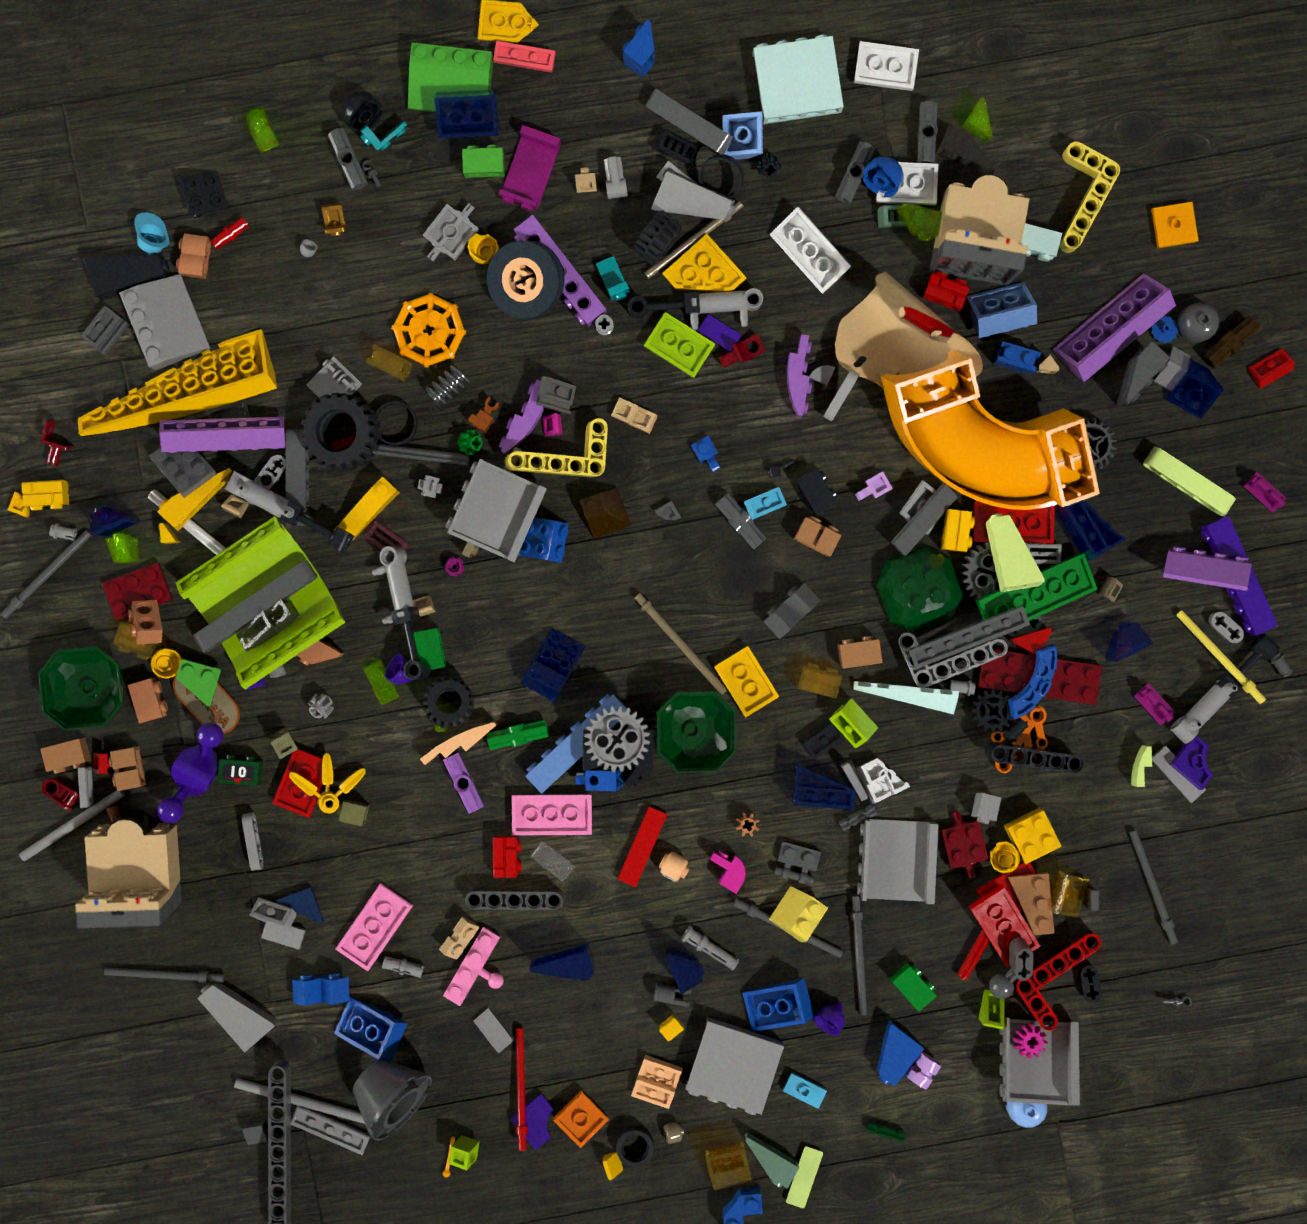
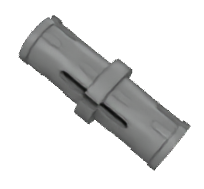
(402, 966)

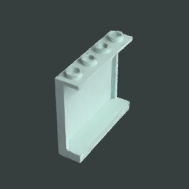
(798, 79)

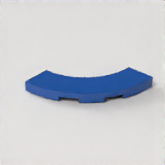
(1038, 685)

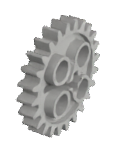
(602, 728)

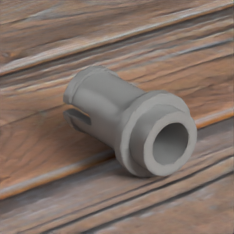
(63, 532)
(963, 687)

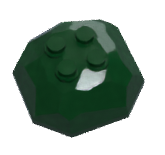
(919, 589)
(81, 688)
(696, 732)

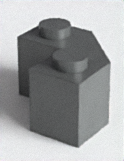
(795, 607)

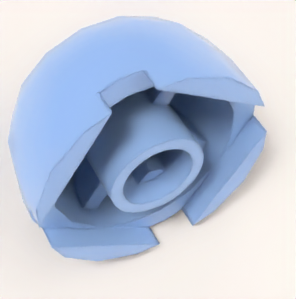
(1026, 1114)

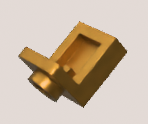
(334, 219)

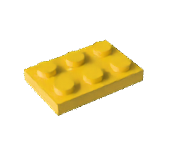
(746, 681)

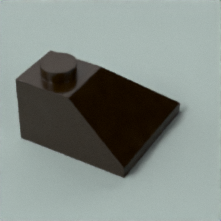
(605, 513)

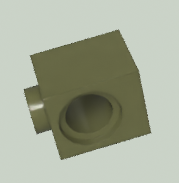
(282, 743)
(353, 812)

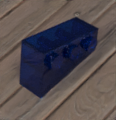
(820, 791)

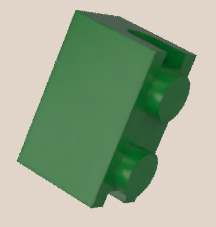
(430, 647)
(913, 987)

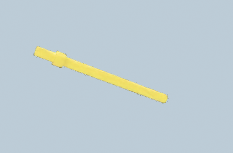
(1247, 685)

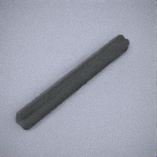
(422, 454)

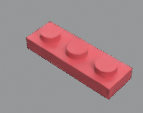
(524, 56)

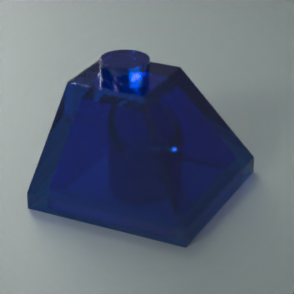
(1195, 390)
(109, 521)
(1126, 641)
(685, 969)

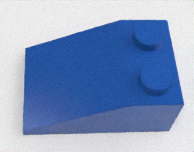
(778, 1005)
(370, 1029)

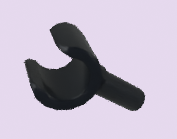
(775, 470)

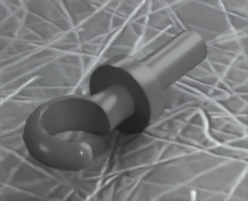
(371, 173)
(1176, 1001)

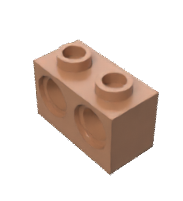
(146, 622)

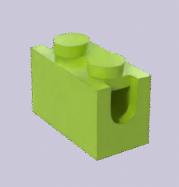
(853, 723)

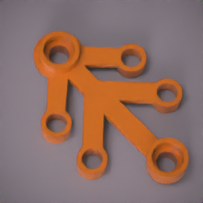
(1024, 737)

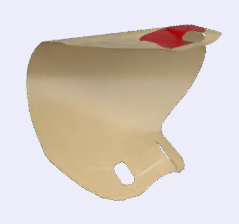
(896, 334)

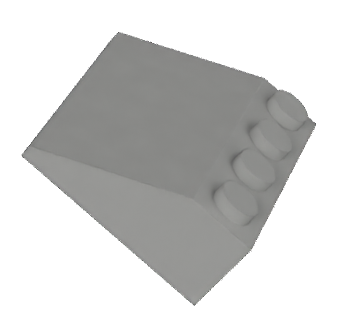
(164, 321)

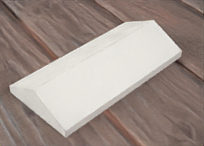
(810, 250)

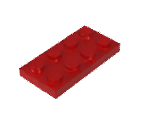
(1032, 524)
(1002, 921)

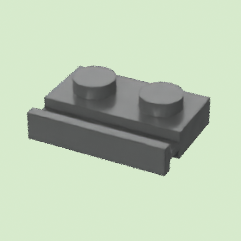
(104, 330)
(556, 395)

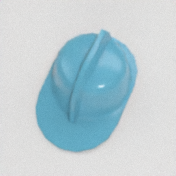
(151, 233)

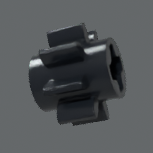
(768, 165)

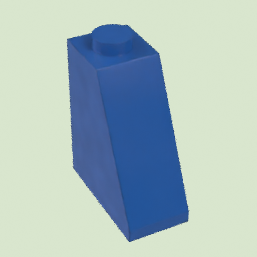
(897, 1054)

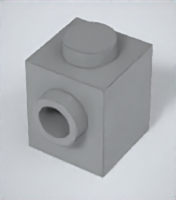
(985, 807)

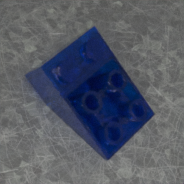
(552, 665)

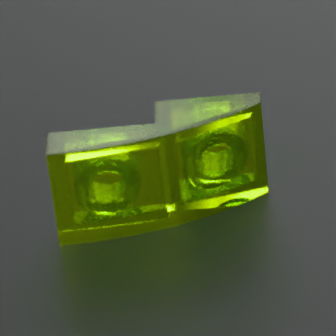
(382, 688)

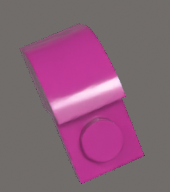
(734, 870)

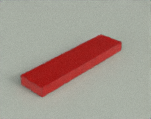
(642, 846)

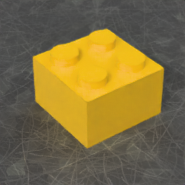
(1032, 835)

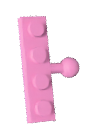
(473, 966)

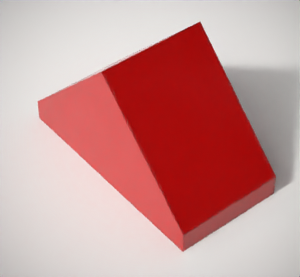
(1033, 640)

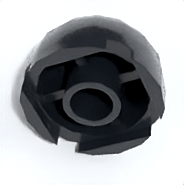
(361, 110)

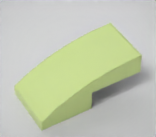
(1142, 760)

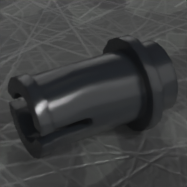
(1015, 730)

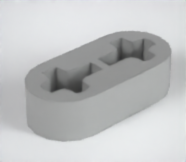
(1229, 624)

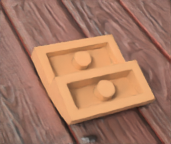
(656, 1081)

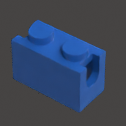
(1016, 358)

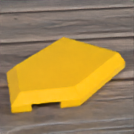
(504, 21)

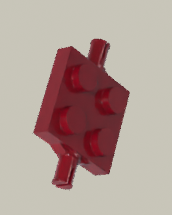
(964, 844)

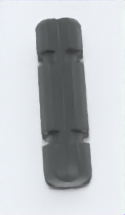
(857, 817)

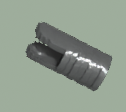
(666, 994)

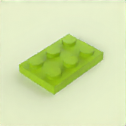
(679, 345)

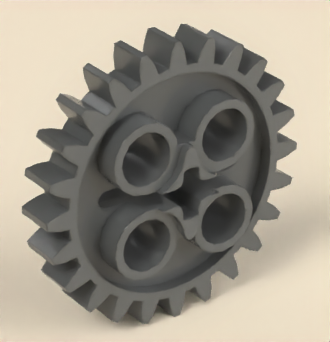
(972, 574)

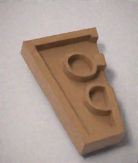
(1035, 900)

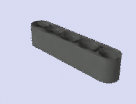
(689, 121)
(297, 471)
(505, 903)

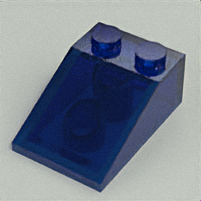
(568, 964)

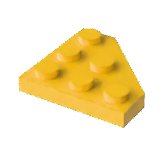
(704, 269)

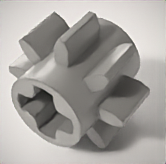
(430, 486)
(320, 706)

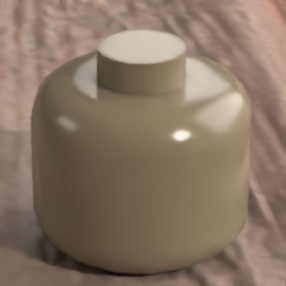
(673, 1132)

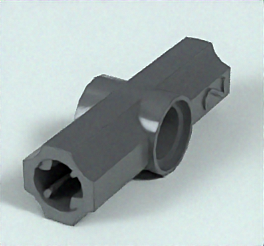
(927, 121)
(342, 149)
(850, 183)
(740, 521)

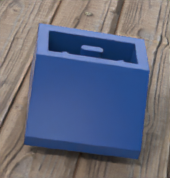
(640, 52)

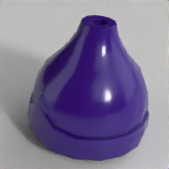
(395, 670)
(830, 1018)

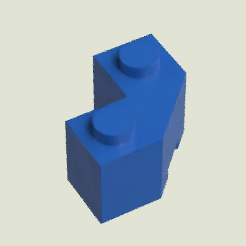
(317, 989)
(745, 1202)

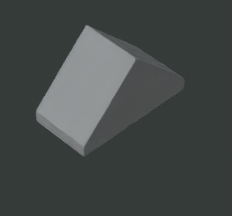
(1175, 370)

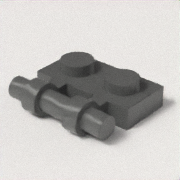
(799, 856)

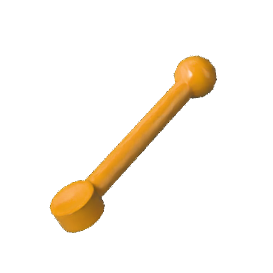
(446, 1173)

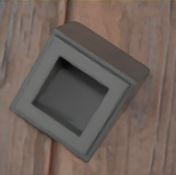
(255, 1133)

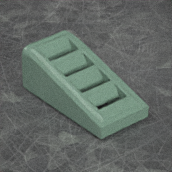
(886, 217)

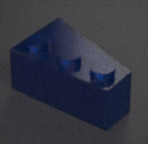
(1088, 530)

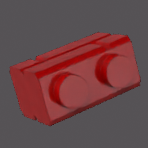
(946, 291)
(506, 856)

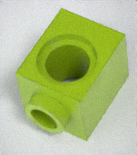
(464, 1152)

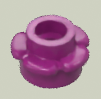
(459, 566)

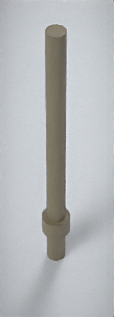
(688, 243)

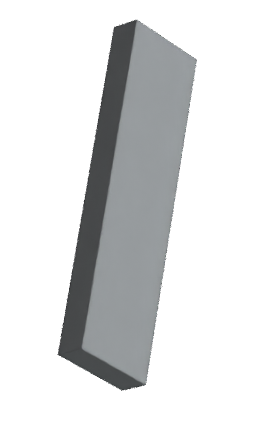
(330, 1129)

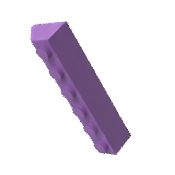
(1114, 327)

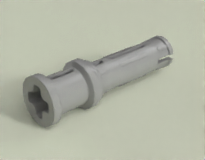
(702, 943)

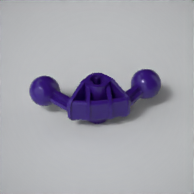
(192, 772)

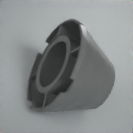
(389, 1096)

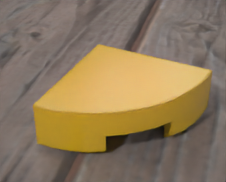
(17, 507)

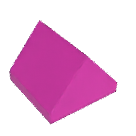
(552, 425)

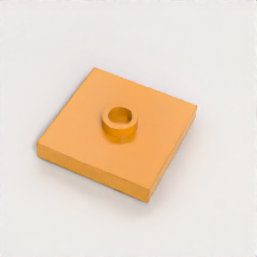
(1174, 225)

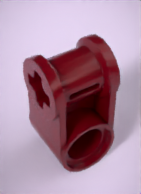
(64, 796)

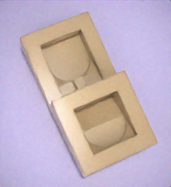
(634, 415)

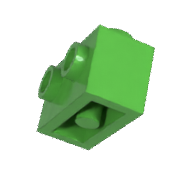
(483, 162)

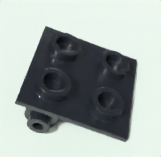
(203, 193)

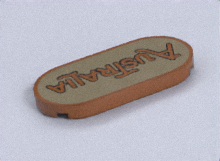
(223, 708)

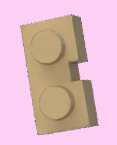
(463, 933)

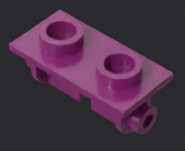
(1265, 492)
(1155, 704)

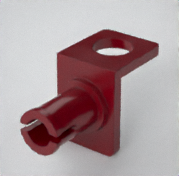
(741, 351)
(55, 446)

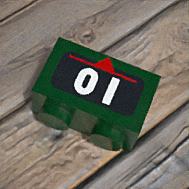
(240, 771)

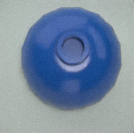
(883, 175)

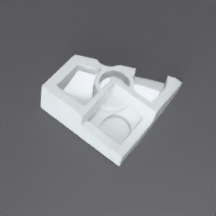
(879, 780)

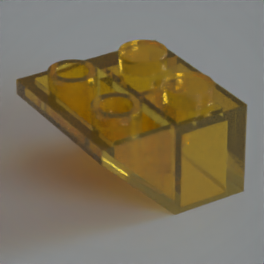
(728, 1166)

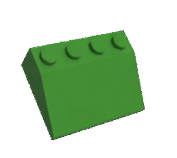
(445, 70)

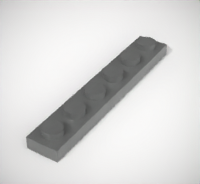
(969, 636)

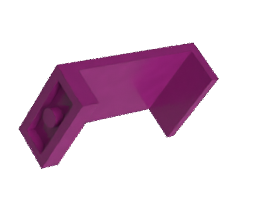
(530, 168)

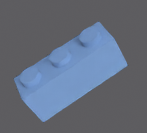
(1002, 310)

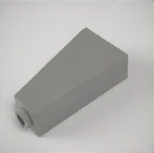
(690, 198)
(236, 1015)

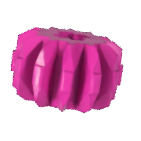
(1033, 1046)

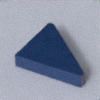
(304, 903)

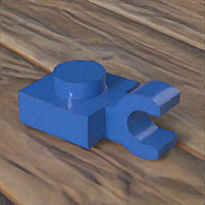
(705, 451)

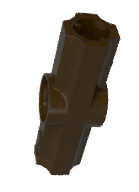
(1231, 342)

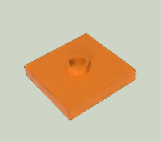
(580, 1119)

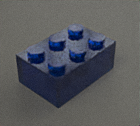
(467, 114)

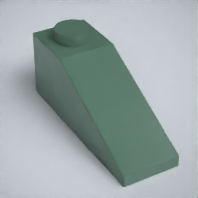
(775, 1163)

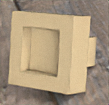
(585, 181)

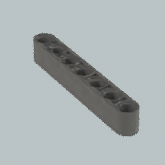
(246, 611)

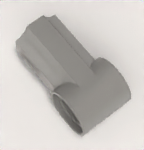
(615, 181)

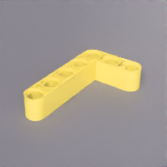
(1092, 197)
(565, 461)

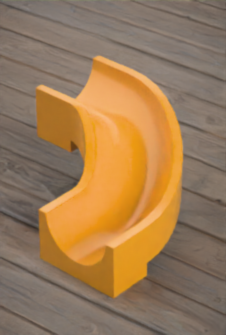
(982, 456)

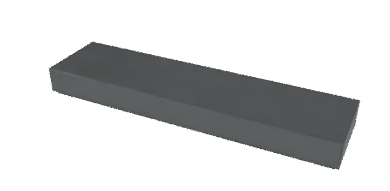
(924, 519)

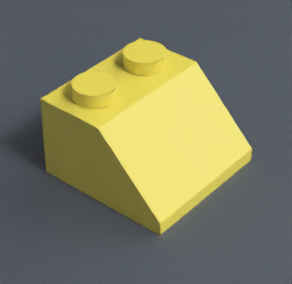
(798, 914)

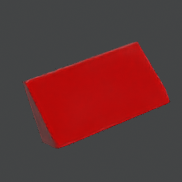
(1271, 368)

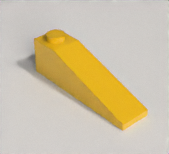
(369, 507)
(180, 510)

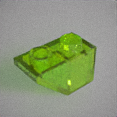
(261, 129)
(123, 548)

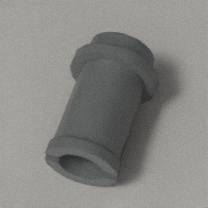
(1281, 664)

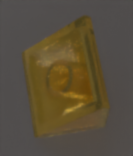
(1068, 894)

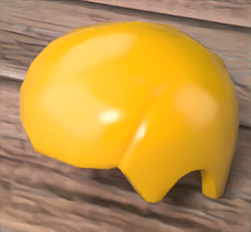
(482, 248)
(165, 663)
(1004, 857)

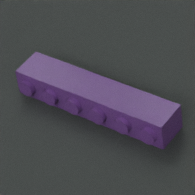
(222, 434)

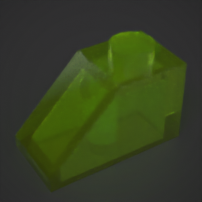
(920, 220)

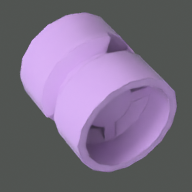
(922, 1071)

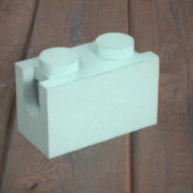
(1041, 242)

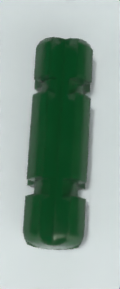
(886, 1131)

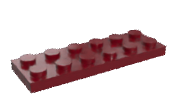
(1069, 682)

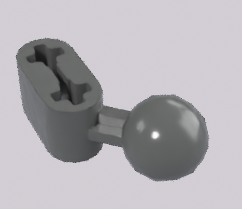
(1021, 965)

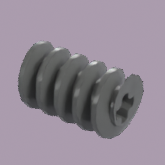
(446, 385)

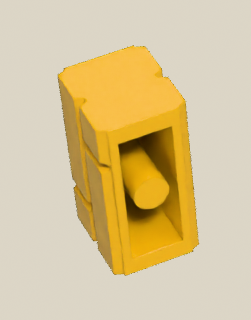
(45, 493)
(957, 530)

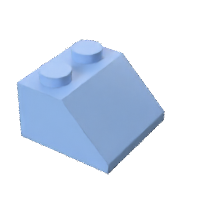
(746, 134)

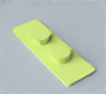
(804, 1177)

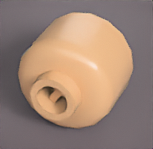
(674, 866)

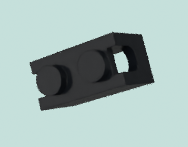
(816, 491)

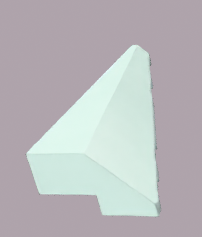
(930, 698)

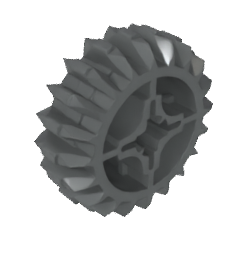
(1098, 461)

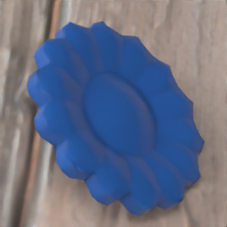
(1164, 329)

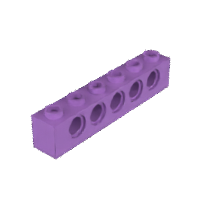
(588, 315)

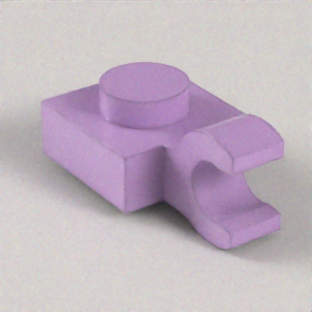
(876, 486)

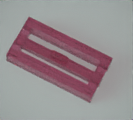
(373, 531)

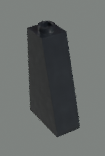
(119, 273)
(618, 752)

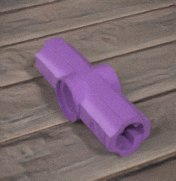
(470, 794)

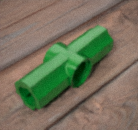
(517, 735)

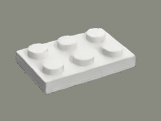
(886, 66)
(918, 185)

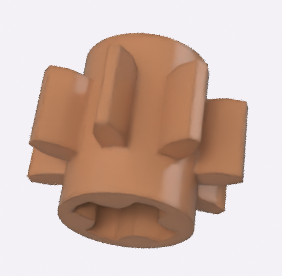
(750, 819)

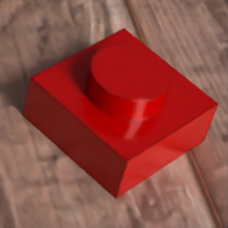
(100, 762)

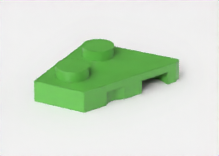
(199, 679)

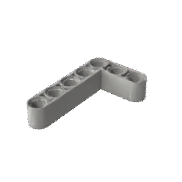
(949, 662)

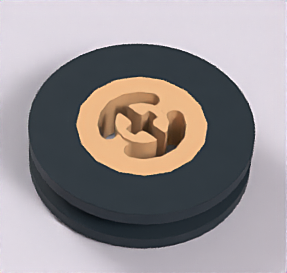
(510, 267)

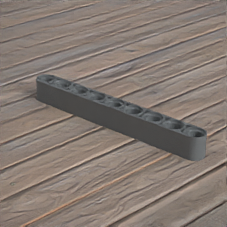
(281, 1140)

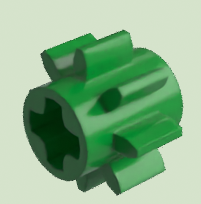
(470, 442)

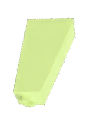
(1011, 556)

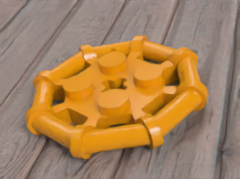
(418, 325)

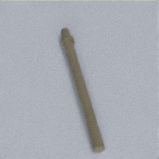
(646, 605)

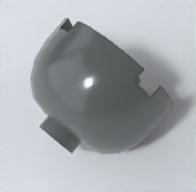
(1198, 322)

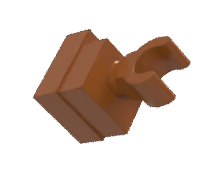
(483, 419)

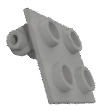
(333, 379)

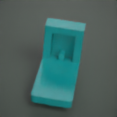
(369, 137)
(613, 279)

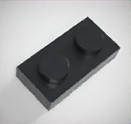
(823, 741)

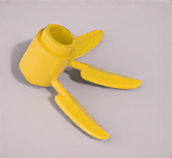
(327, 779)

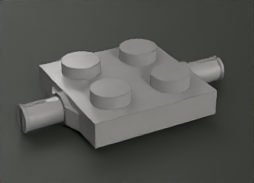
(450, 232)

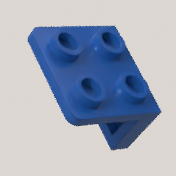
(545, 540)

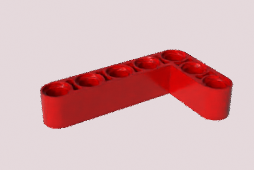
(1051, 974)

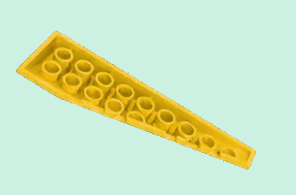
(217, 378)

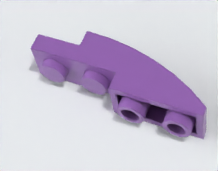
(797, 383)
(520, 426)

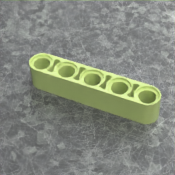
(1189, 481)

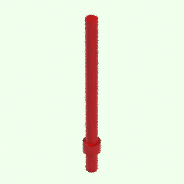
(521, 1128)

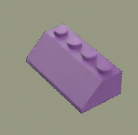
(1207, 569)

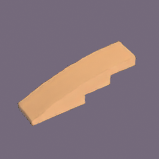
(465, 739)

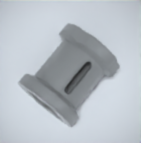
(599, 321)

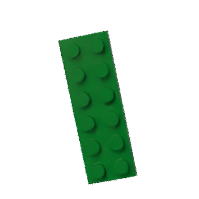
(1061, 585)

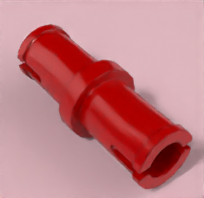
(229, 233)

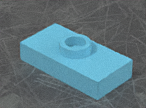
(765, 503)
(804, 1090)

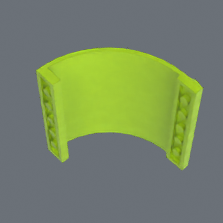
(244, 571)

